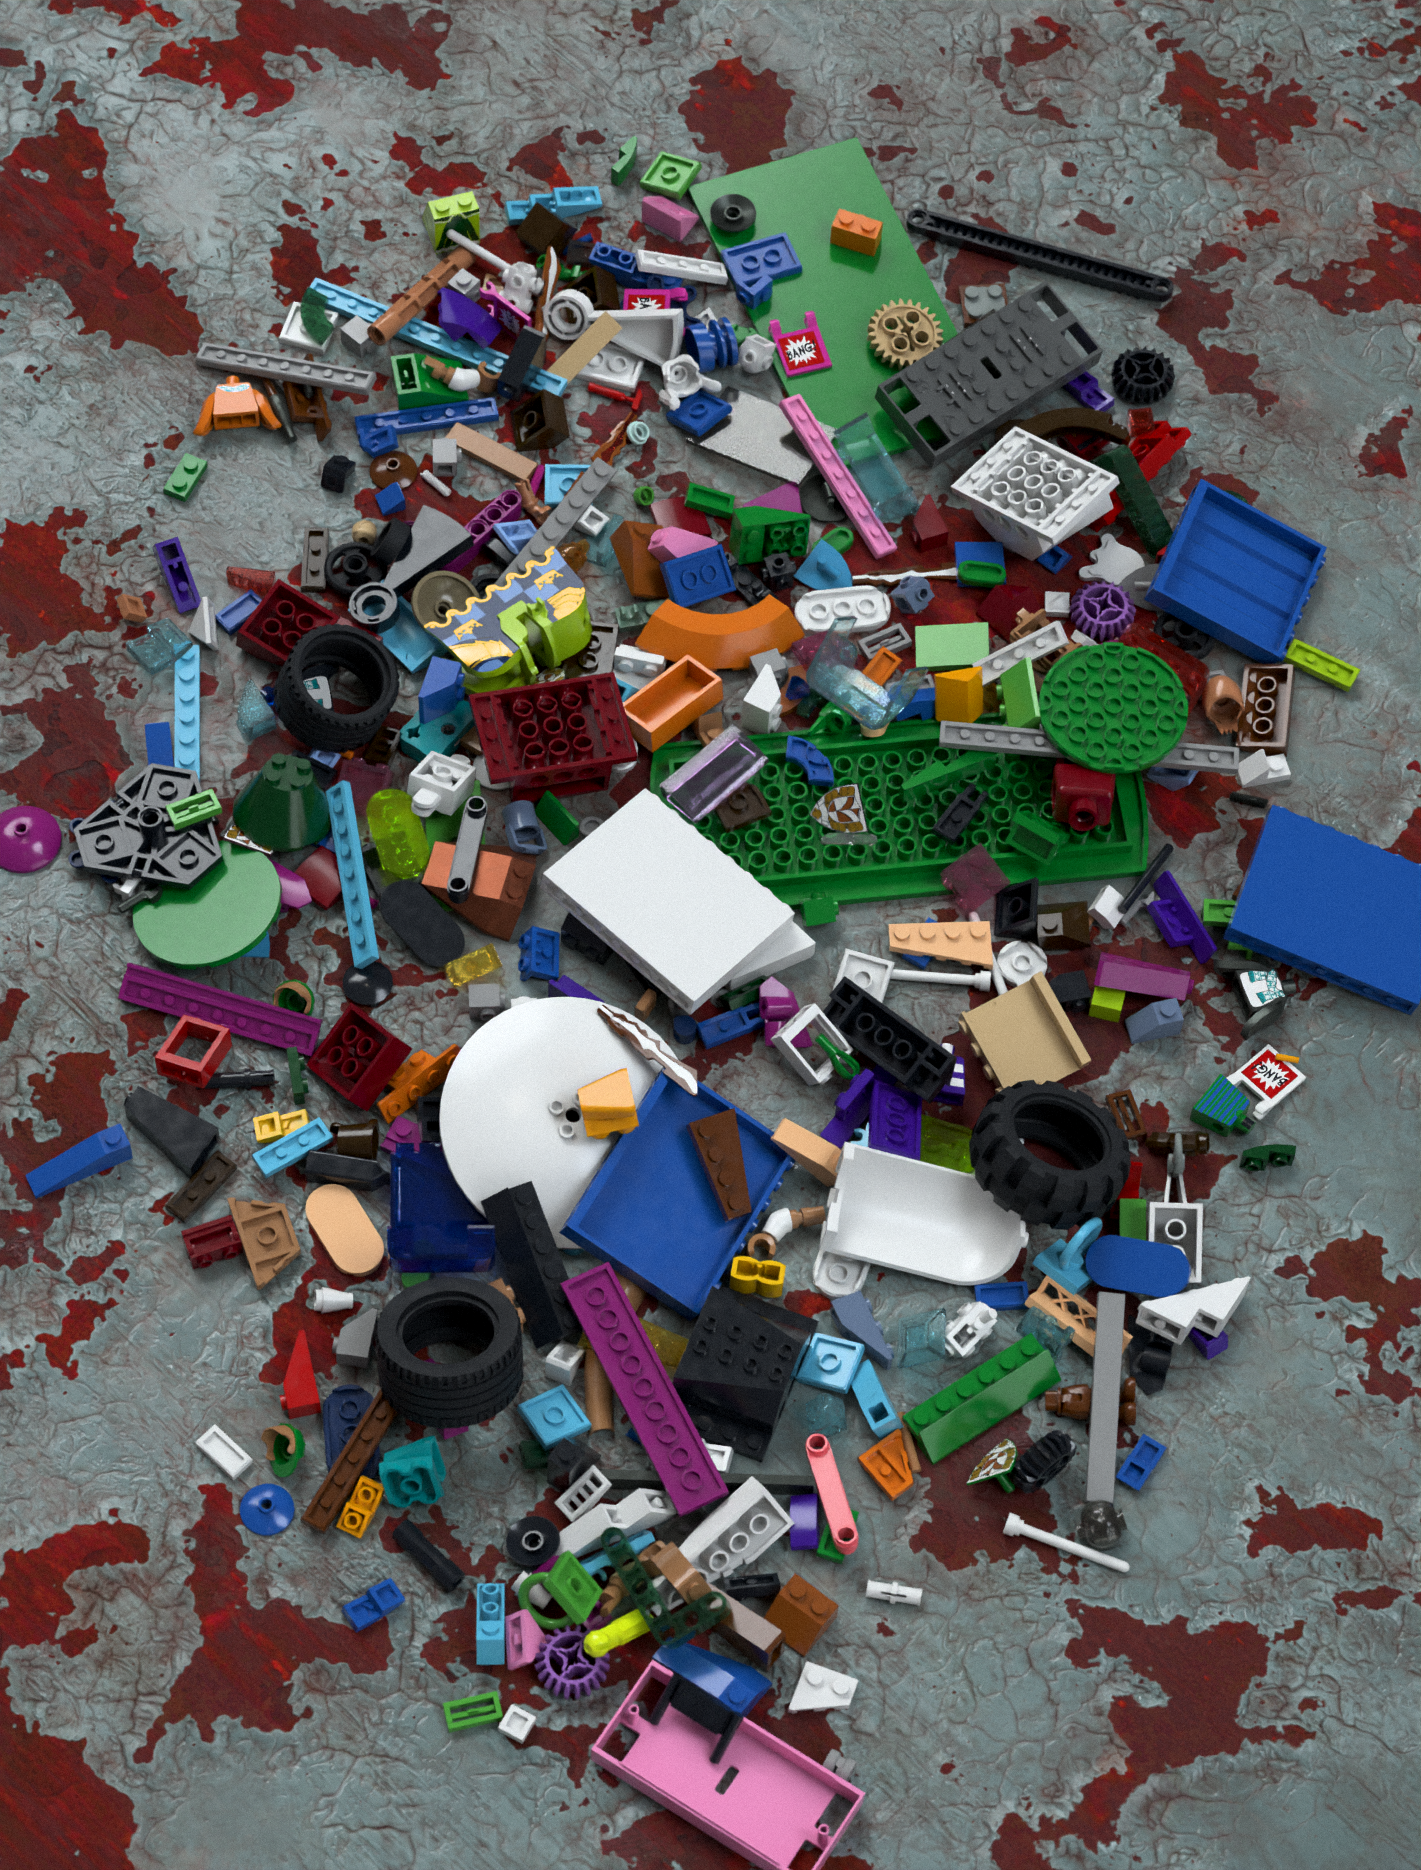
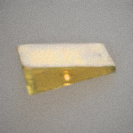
(473, 965)

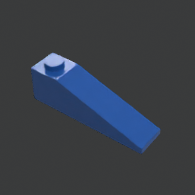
(81, 1161)

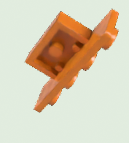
(414, 1079)

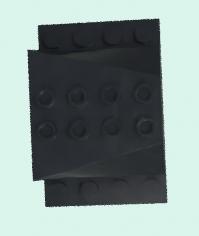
(741, 1369)

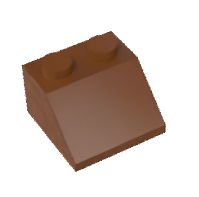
(801, 1614)

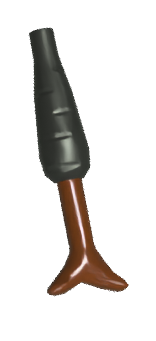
(279, 408)

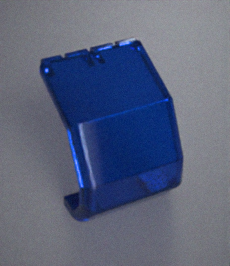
(432, 1219)

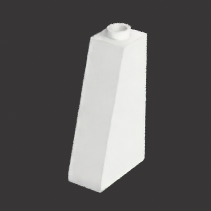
(784, 952)

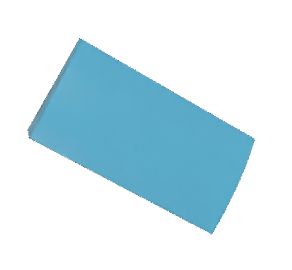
(407, 639)

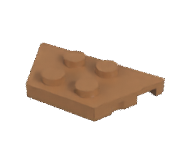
(265, 1237)

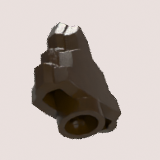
(1193, 1142)

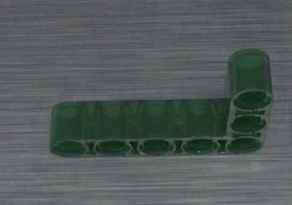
(1136, 498)
(653, 1597)

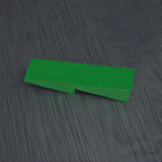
(939, 776)

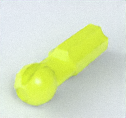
(619, 1632)

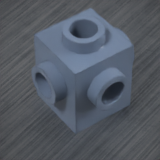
(912, 594)

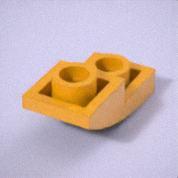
(361, 1507)

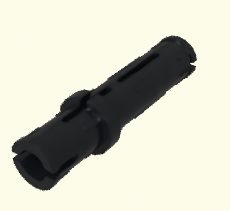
(241, 1079)

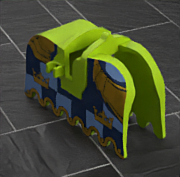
(530, 615)

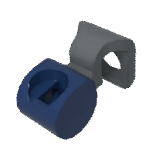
(684, 1026)

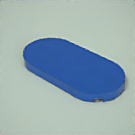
(1138, 1266)

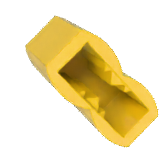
(760, 1277)

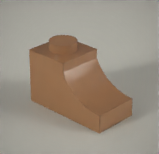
(680, 1574)

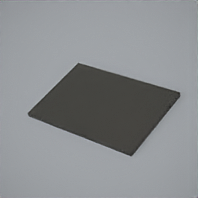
(759, 438)

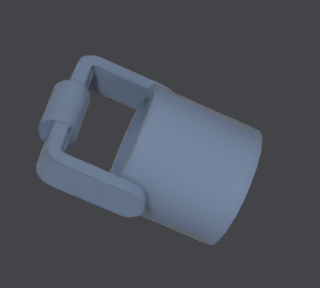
(523, 827)

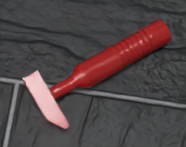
(616, 395)

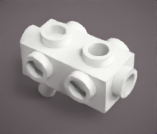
(520, 283)
(970, 1327)

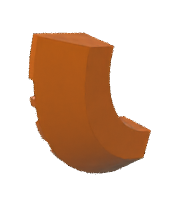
(720, 639)

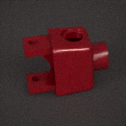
(1081, 796)

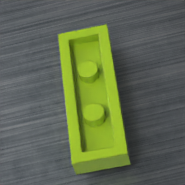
(1321, 665)

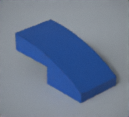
(1141, 1462)
(374, 1605)

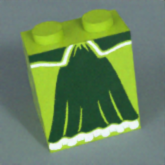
(455, 213)

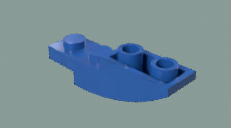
(625, 267)

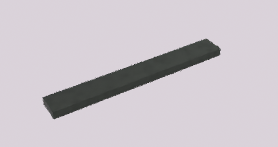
(773, 1483)

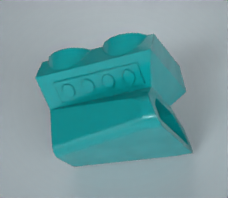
(413, 1473)

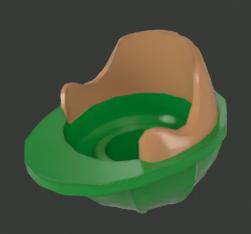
(294, 996)
(284, 1448)

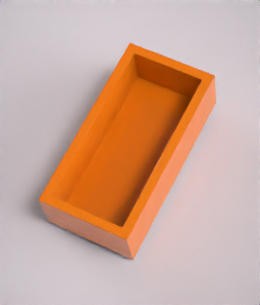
(672, 702)

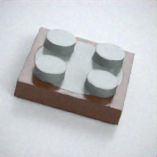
(980, 299)

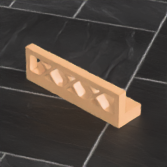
(1084, 1335)

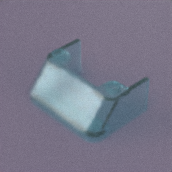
(875, 469)
(850, 689)

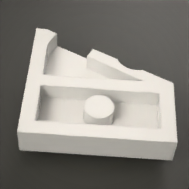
(822, 1689)

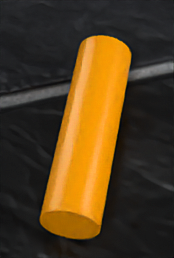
(1287, 1058)

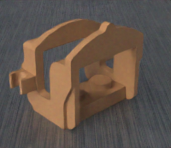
(1028, 624)

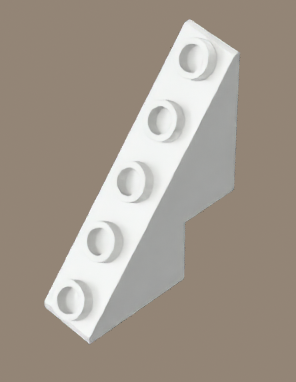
(1202, 1308)
(631, 1515)

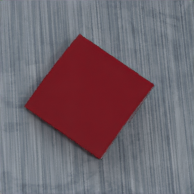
(674, 513)
(322, 877)

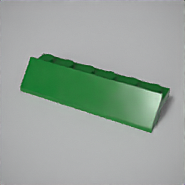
(982, 1398)

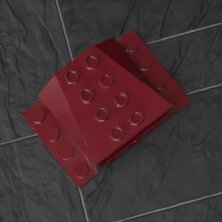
(553, 736)

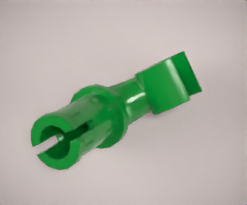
(565, 274)

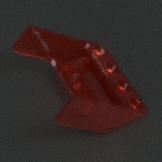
(1190, 670)

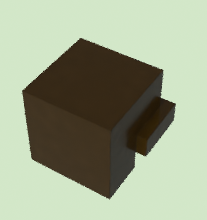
(544, 229)

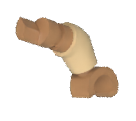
(616, 1589)

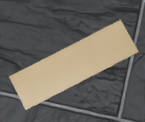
(586, 347)

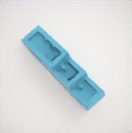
(563, 201)

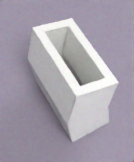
(1105, 908)

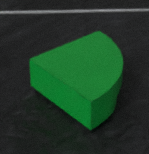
(742, 332)

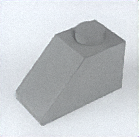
(356, 1341)

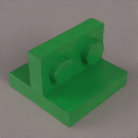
(1036, 836)

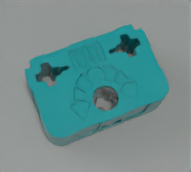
(438, 735)

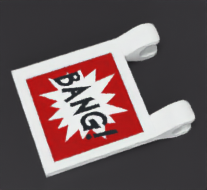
(1267, 1079)

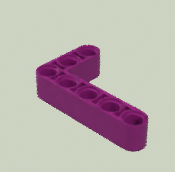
(483, 523)

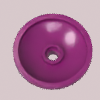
(32, 848)

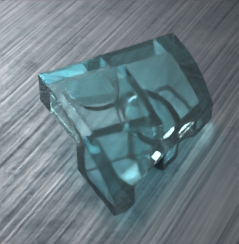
(1046, 1331)

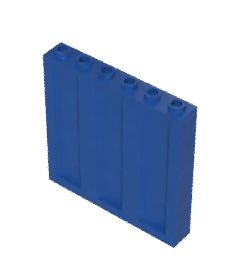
(1236, 574)

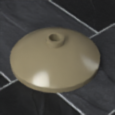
(440, 591)

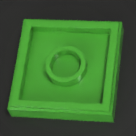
(670, 175)

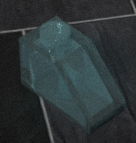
(254, 713)

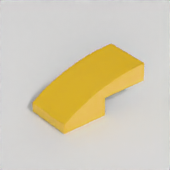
(275, 1126)

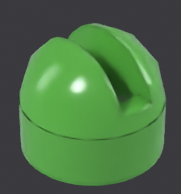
(643, 492)

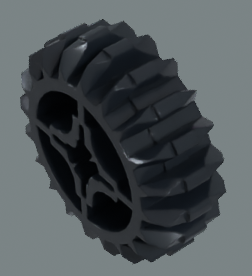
(1144, 381)
(1043, 1461)

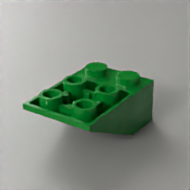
(415, 385)
(766, 531)

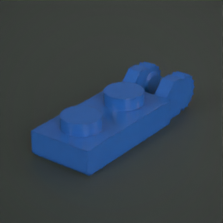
(729, 1025)

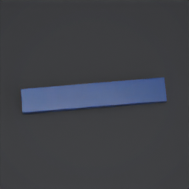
(431, 417)

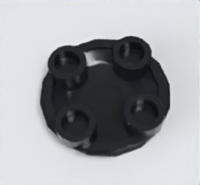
(368, 985)

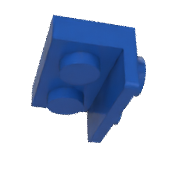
(539, 954)

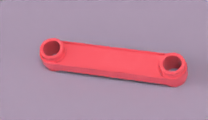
(831, 1493)

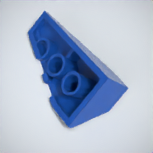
(721, 1677)

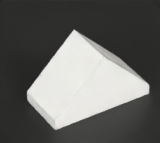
(563, 1362)

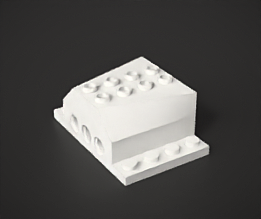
(1034, 493)

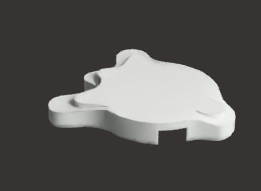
(1111, 562)

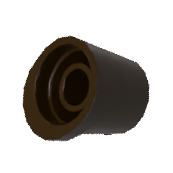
(357, 1139)

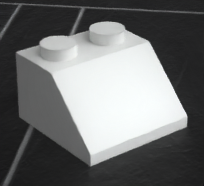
(762, 704)

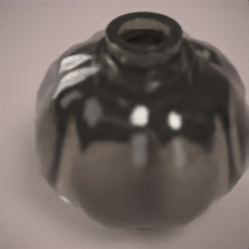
(1101, 1525)

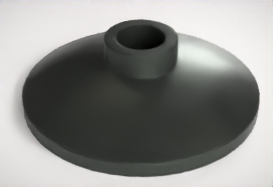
(733, 206)

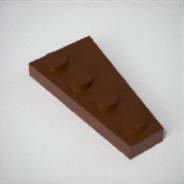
(721, 1157)

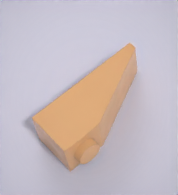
(808, 1150)

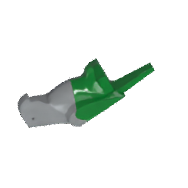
(831, 718)

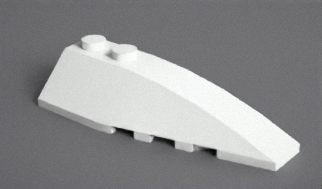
(730, 1536)

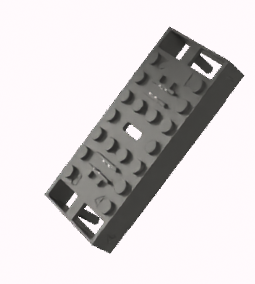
(963, 394)

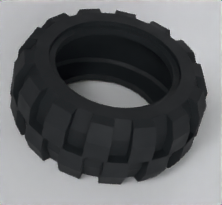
(1033, 1186)

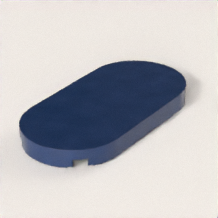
(341, 1416)

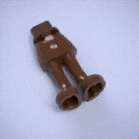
(1076, 1401)

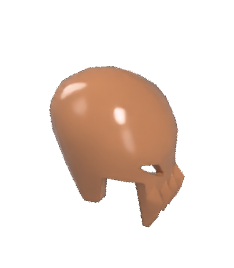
(1223, 703)

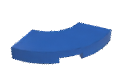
(810, 760)

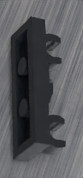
(746, 583)

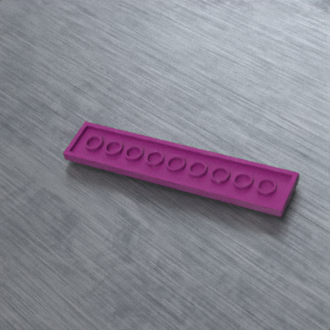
(644, 1389)

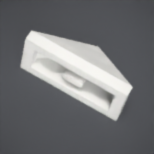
(204, 624)

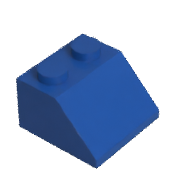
(440, 689)

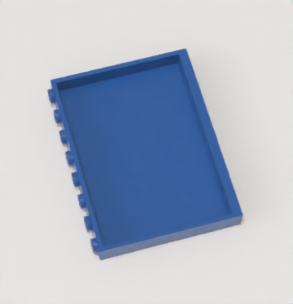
(1333, 909)
(655, 1207)

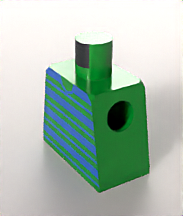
(1223, 1109)

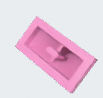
(522, 1639)

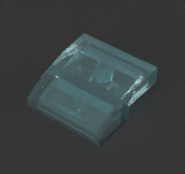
(159, 647)

